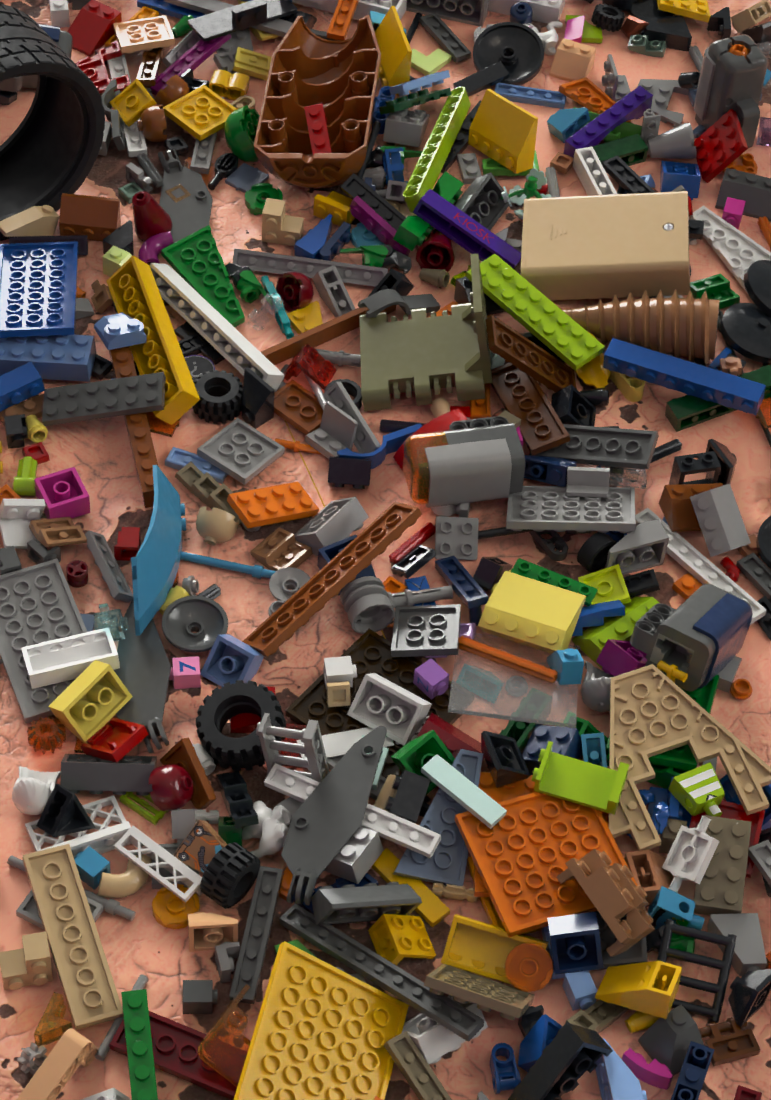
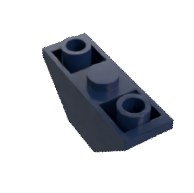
(693, 1072)

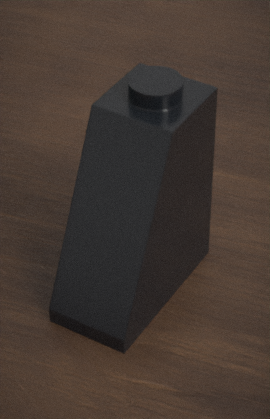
(669, 29)

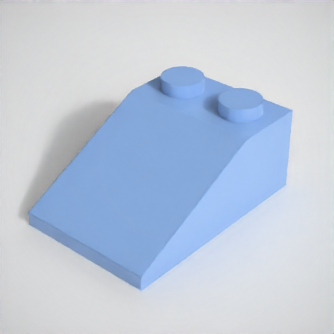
(616, 1079)

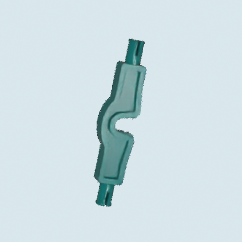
(281, 315)

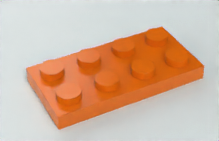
(272, 504)

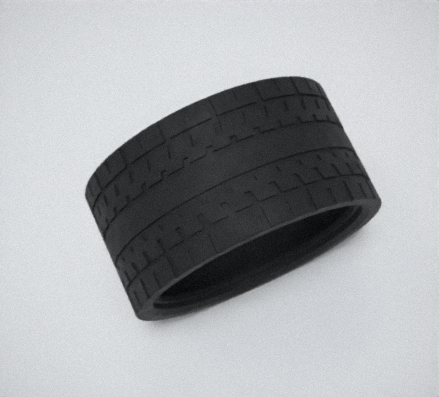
(62, 129)

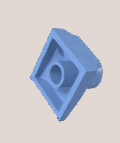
(120, 331)

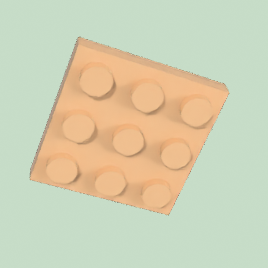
(144, 34)

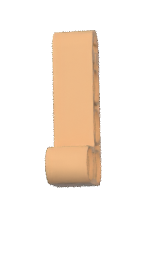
(59, 1066)

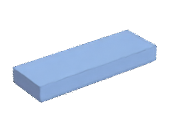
(179, 458)

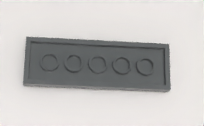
(104, 399)
(606, 446)

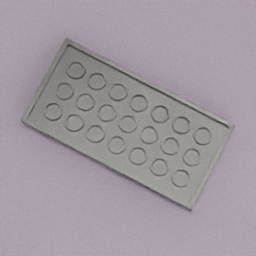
(35, 610)

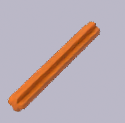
(508, 660)

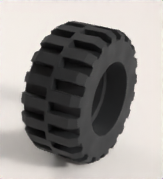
(224, 705)

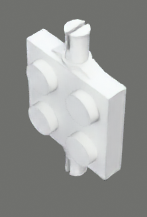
(690, 854)

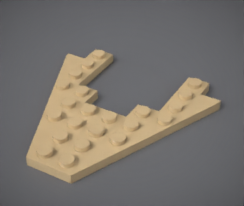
(656, 716)

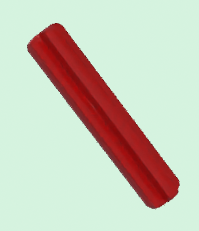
(418, 538)

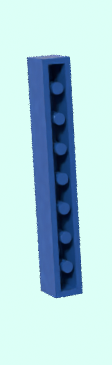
(684, 376)

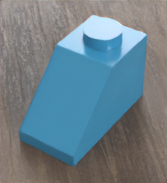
(567, 122)
(568, 665)
(594, 749)

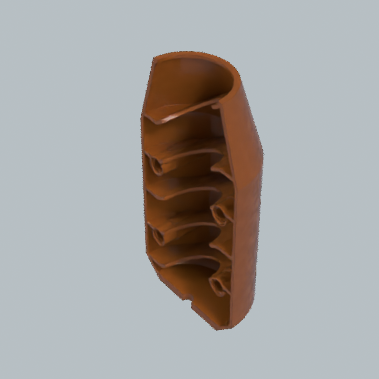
(313, 72)

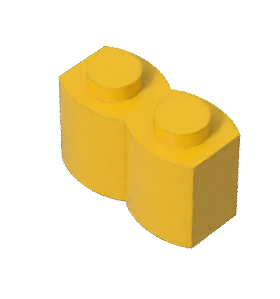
(228, 84)

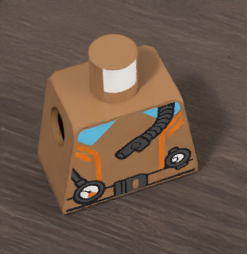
(200, 846)

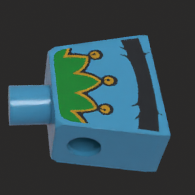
(676, 907)

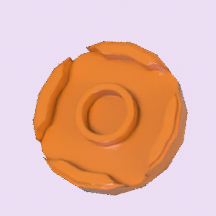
(529, 967)

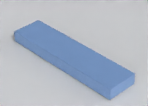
(531, 95)

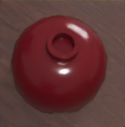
(295, 290)
(170, 787)

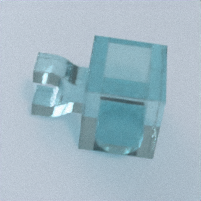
(112, 619)

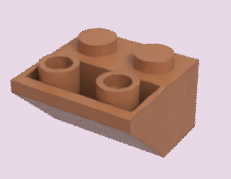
(648, 871)

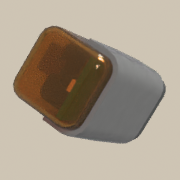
(466, 464)

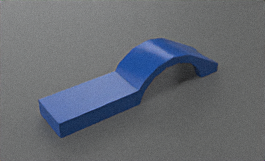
(390, 443)

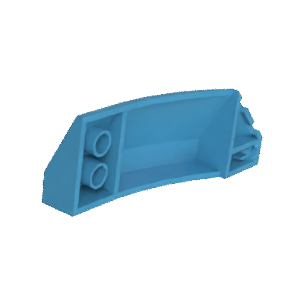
(160, 553)

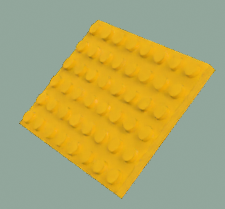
(319, 1034)

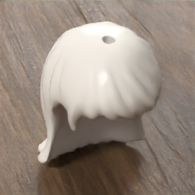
(33, 790)

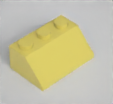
(90, 700)

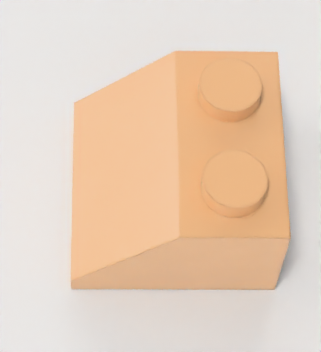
(572, 60)

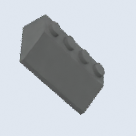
(749, 188)
(483, 201)
(101, 775)
(363, 903)

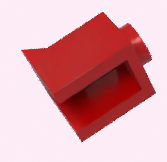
(127, 543)

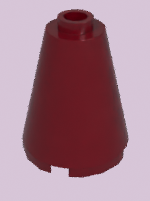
(149, 216)
(436, 252)

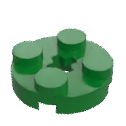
(261, 190)

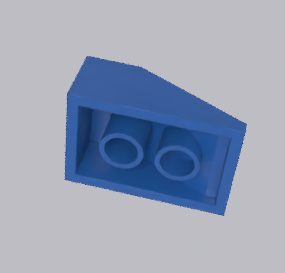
(679, 173)

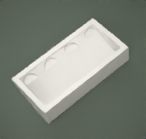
(68, 657)

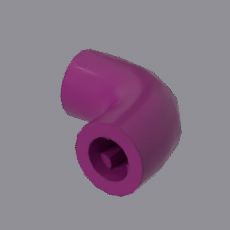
(152, 247)

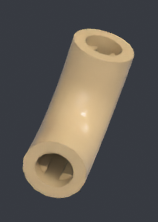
(125, 883)

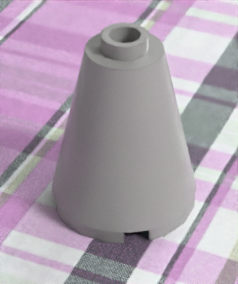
(673, 144)

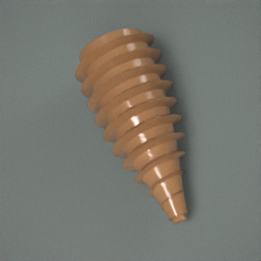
(661, 324)

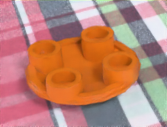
(744, 163)

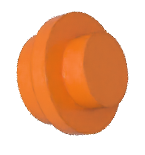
(741, 689)

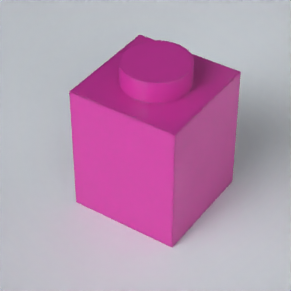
(733, 211)

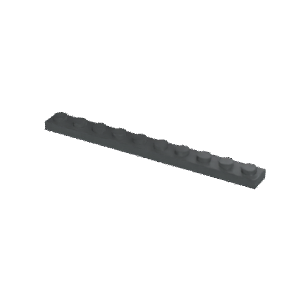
(382, 973)

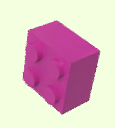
(63, 494)

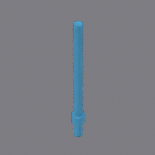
(256, 571)

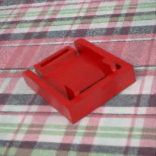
(114, 743)

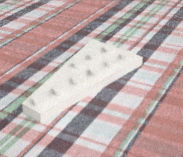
(730, 244)

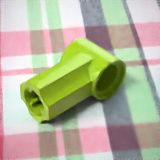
(26, 473)

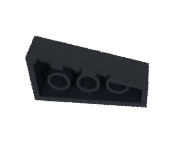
(562, 1064)

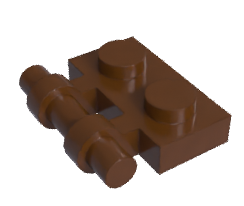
(731, 1046)

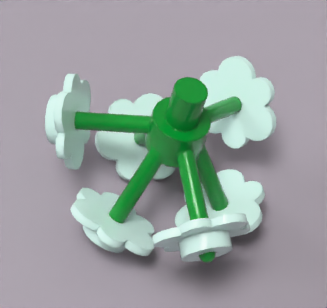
(518, 194)

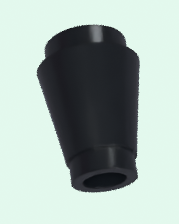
(598, 397)

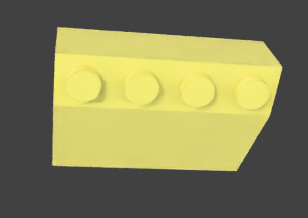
(532, 613)

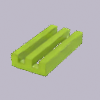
(141, 811)

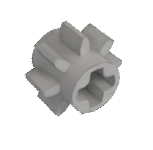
(27, 1056)

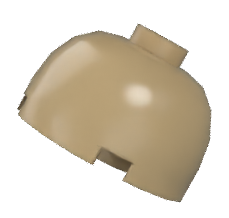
(216, 525)

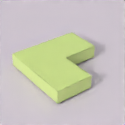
(430, 63)

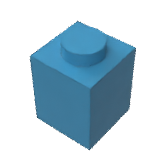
(90, 866)

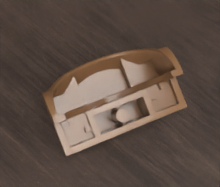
(613, 896)

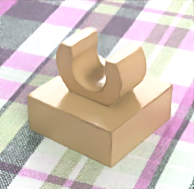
(338, 694)

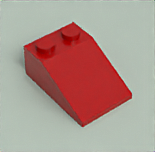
(93, 27)

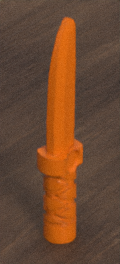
(296, 446)

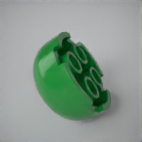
(241, 132)

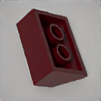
(451, 736)

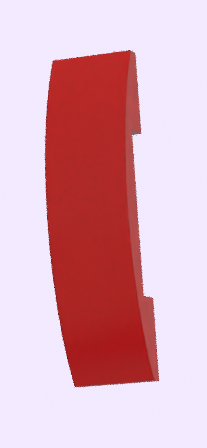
(438, 424)

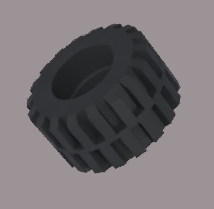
(219, 396)
(230, 875)

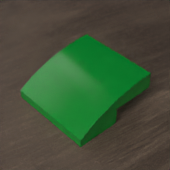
(717, 288)

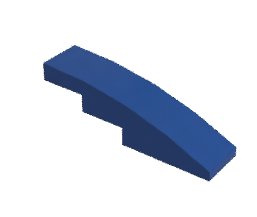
(594, 615)

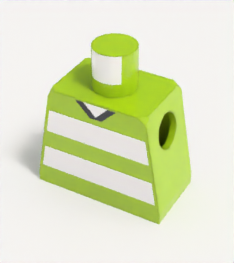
(699, 790)

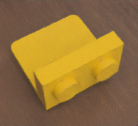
(333, 204)

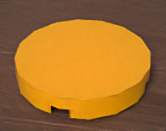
(171, 910)

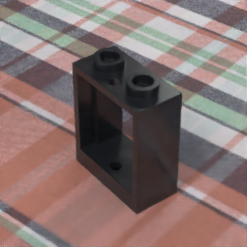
(687, 465)

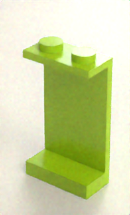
(579, 780)

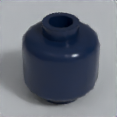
(521, 13)

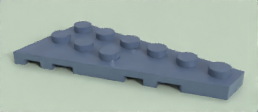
(451, 854)

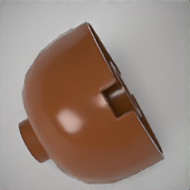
(174, 90)
(153, 123)

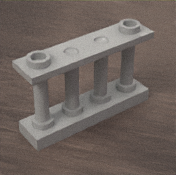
(312, 748)

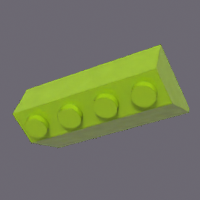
(614, 627)

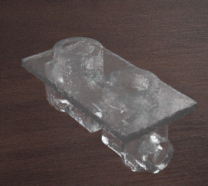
(269, 305)

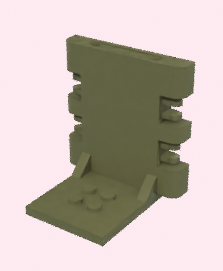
(427, 352)

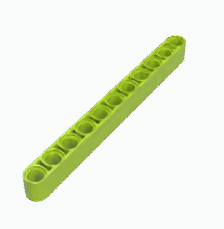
(437, 147)

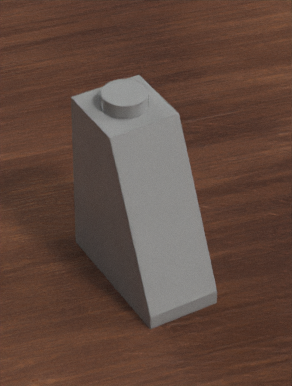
(749, 946)

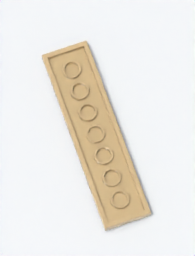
(72, 937)

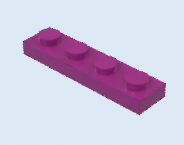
(376, 224)

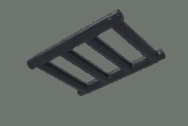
(723, 965)

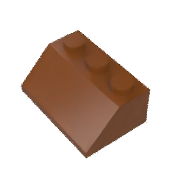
(89, 216)
(678, 508)

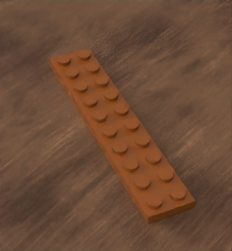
(332, 578)

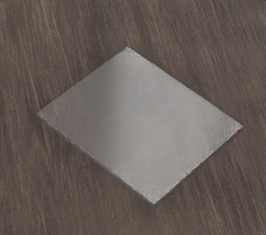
(501, 692)

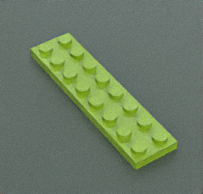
(537, 313)

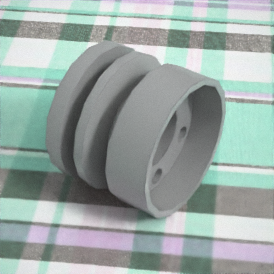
(367, 604)

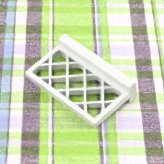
(100, 841)

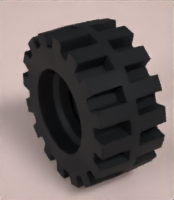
(608, 17)

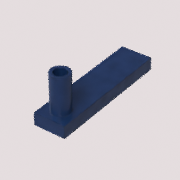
(463, 585)

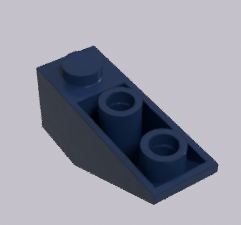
(547, 469)

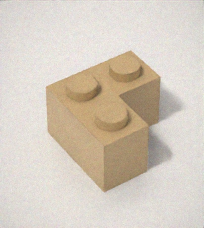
(277, 226)
(28, 964)

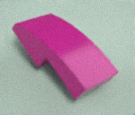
(652, 1073)

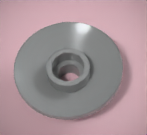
(287, 579)

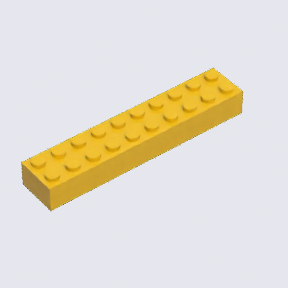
(139, 297)

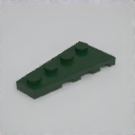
(413, 99)

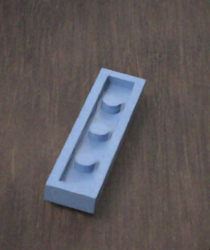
(415, 85)

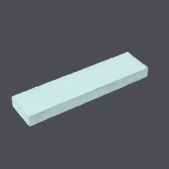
(463, 791)

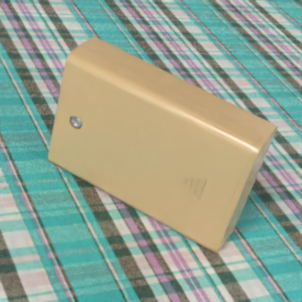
(607, 245)

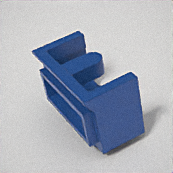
(393, 165)

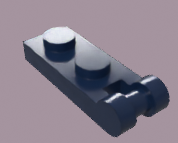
(336, 242)

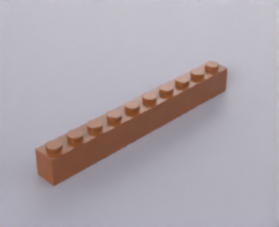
(137, 429)

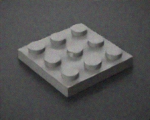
(240, 451)

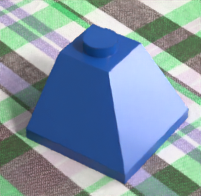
(536, 1041)

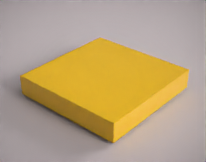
(132, 102)

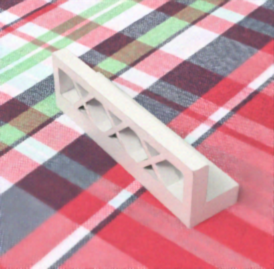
(163, 860)

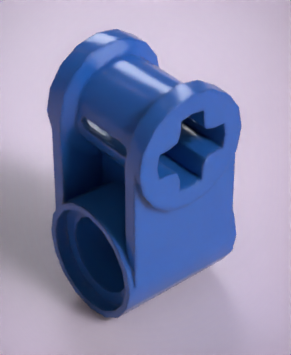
(504, 1073)

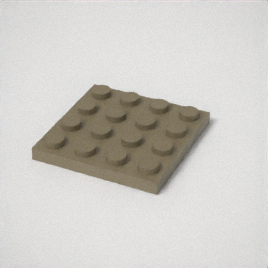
(479, 990)

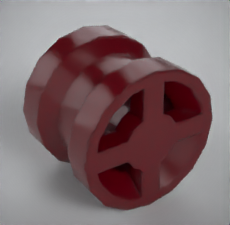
(73, 570)

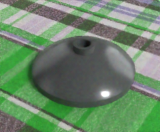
(192, 615)

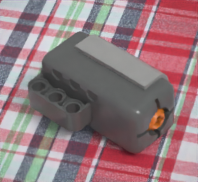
(733, 80)

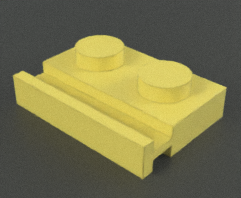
(252, 63)

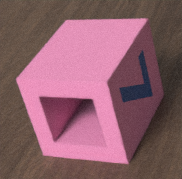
(185, 672)

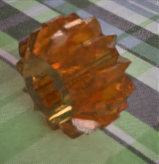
(46, 734)

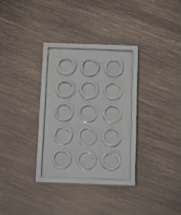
(550, 509)

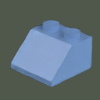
(231, 661)

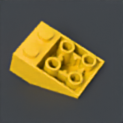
(641, 987)

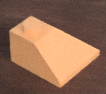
(210, 930)

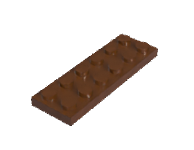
(528, 356)
(526, 400)

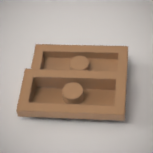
(57, 532)
(281, 551)

